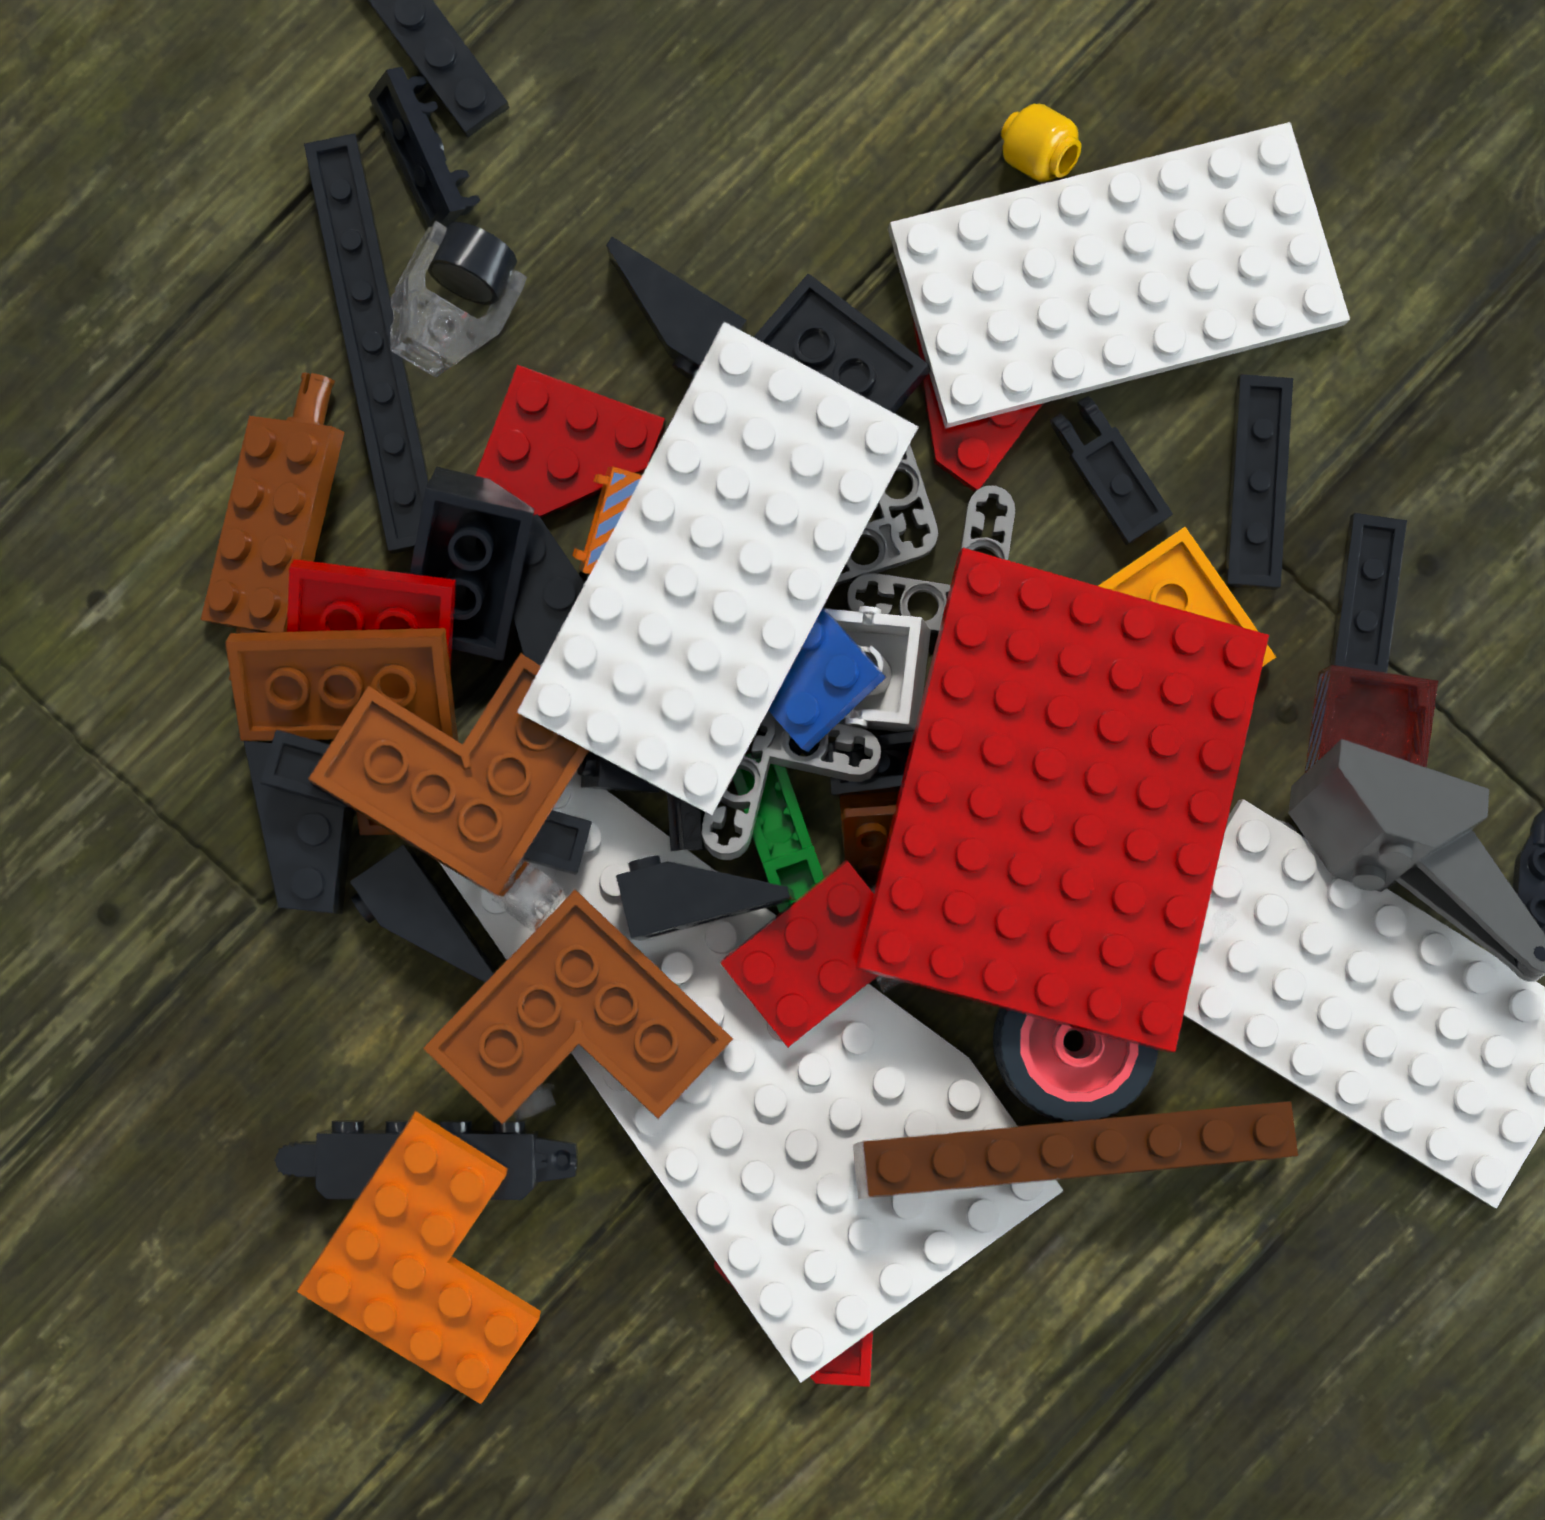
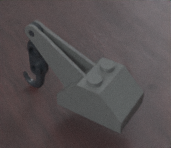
(1411, 825)

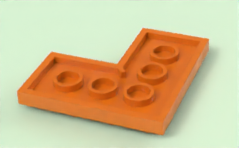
(395, 1267)

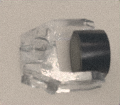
(468, 264)

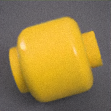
(1040, 143)

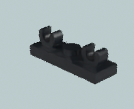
(419, 148)

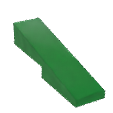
(781, 833)

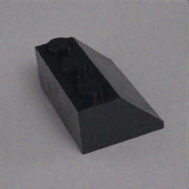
(480, 539)

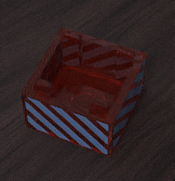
(1373, 711)

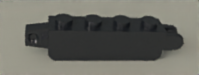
(349, 1156)

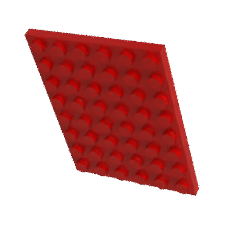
(1064, 802)

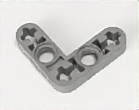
(973, 521)
(888, 529)
(775, 750)

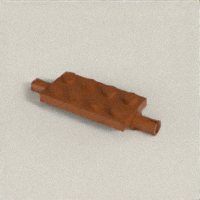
(274, 512)

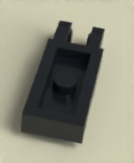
(1113, 474)

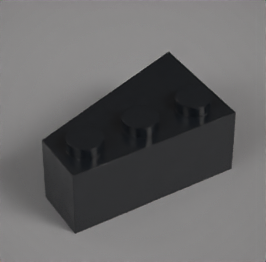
(303, 842)

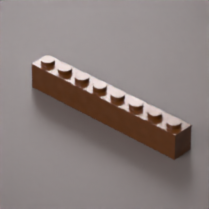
(1074, 1149)

